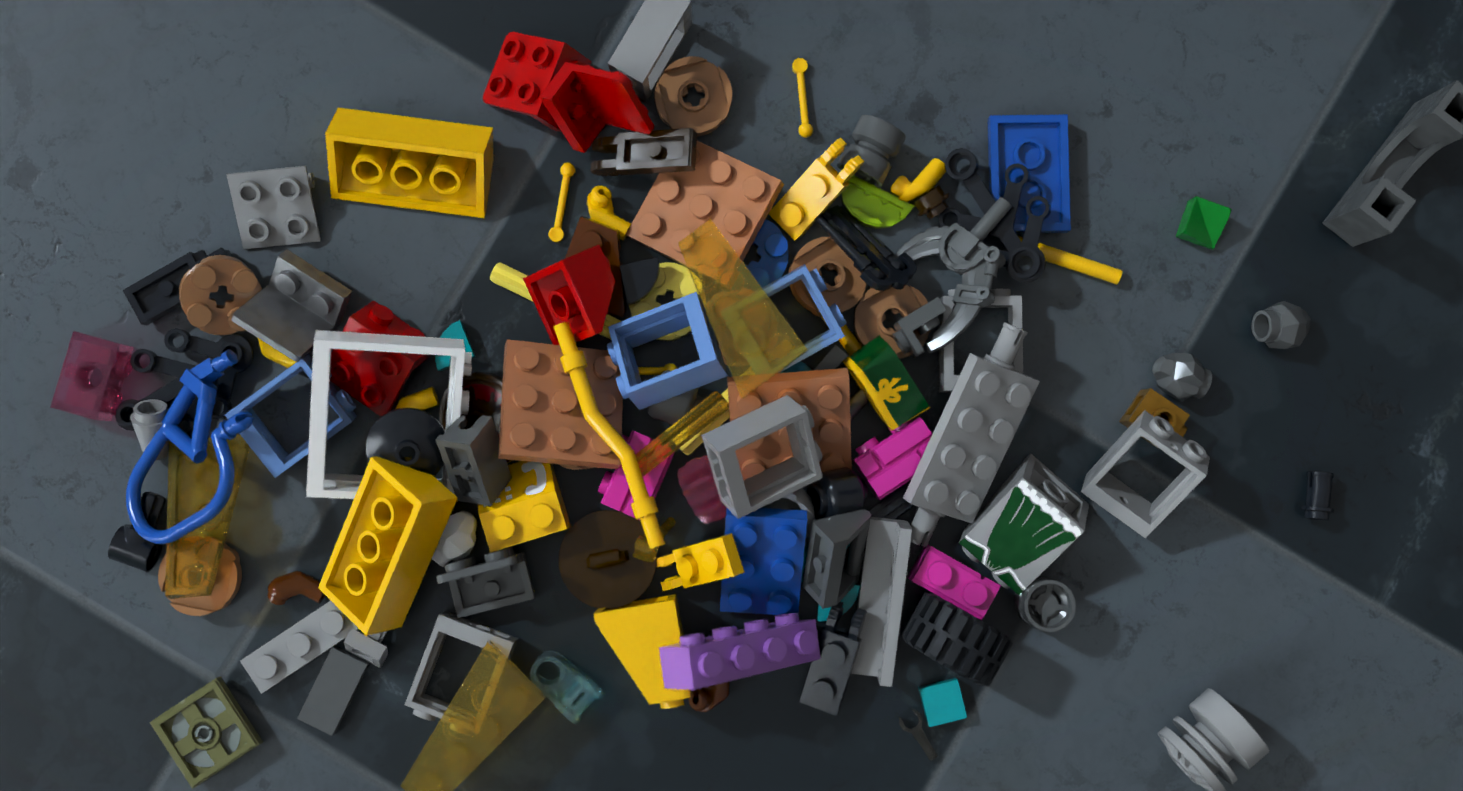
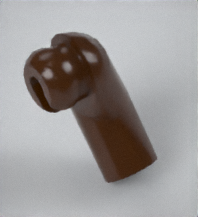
(292, 584)
(709, 697)

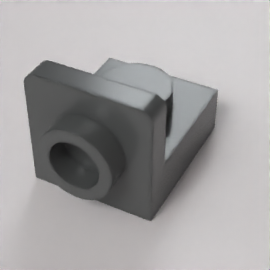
(921, 319)

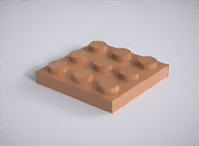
(718, 190)
(828, 400)
(542, 411)

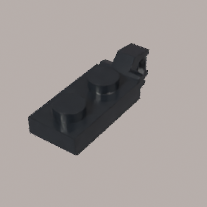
(159, 291)

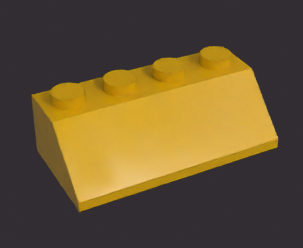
(409, 162)
(386, 544)

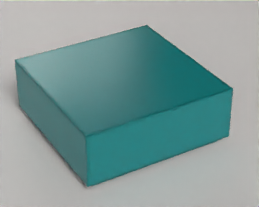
(942, 702)

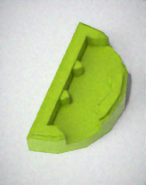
(873, 205)

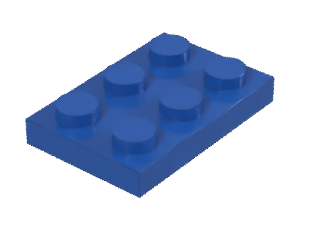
(1043, 148)
(772, 560)

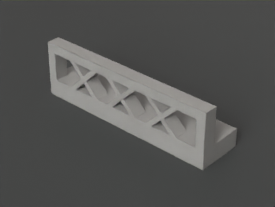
(882, 596)

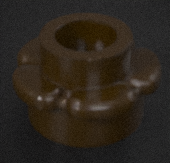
(932, 202)

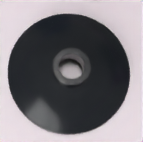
(407, 428)

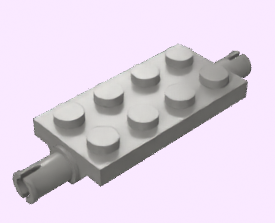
(971, 437)

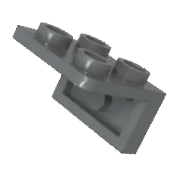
(488, 585)

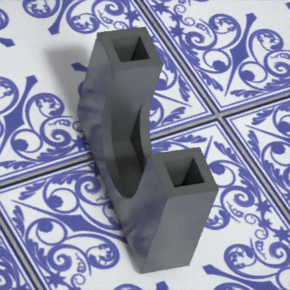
(1376, 198)

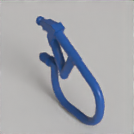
(196, 383)

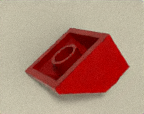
(574, 292)

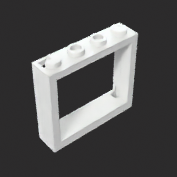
(344, 485)

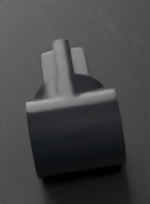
(129, 546)

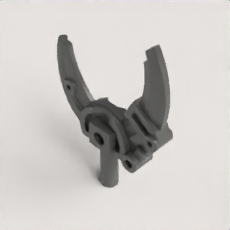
(967, 256)

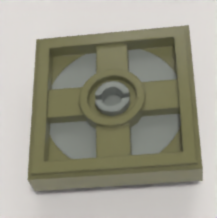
(206, 732)

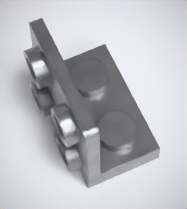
(294, 307)

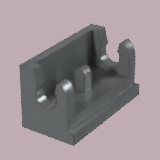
(473, 460)

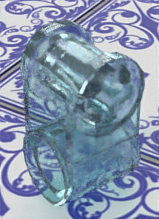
(566, 687)

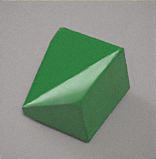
(1203, 222)

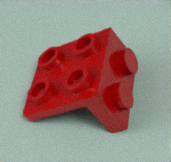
(524, 71)
(588, 99)
(375, 376)

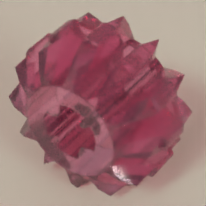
(701, 490)

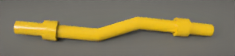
(575, 364)

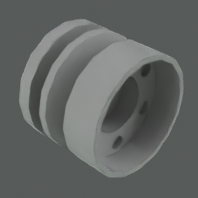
(1213, 742)

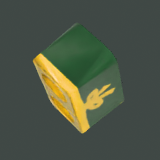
(886, 383)

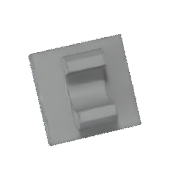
(367, 647)

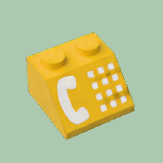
(525, 508)

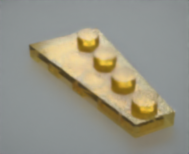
(745, 320)
(195, 558)
(477, 720)

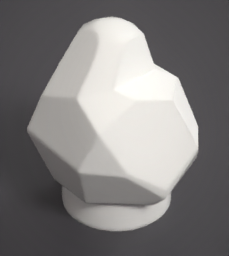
(456, 538)

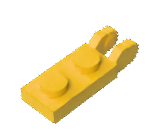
(814, 191)
(702, 562)

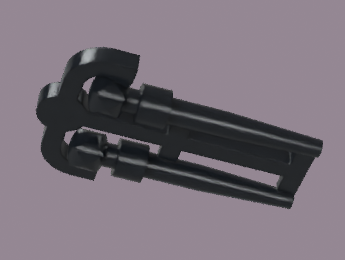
(867, 252)

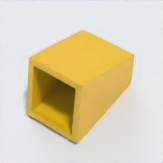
(635, 637)

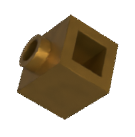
(1157, 406)

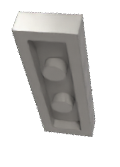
(297, 646)

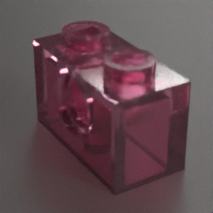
(74, 387)

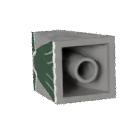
(1025, 525)

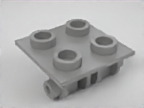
(274, 206)

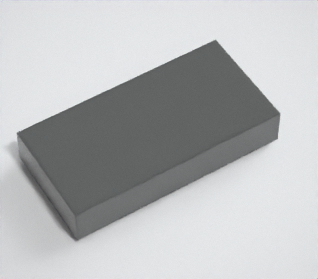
(333, 690)

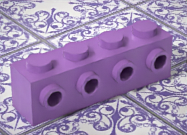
(739, 653)

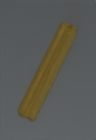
(681, 432)

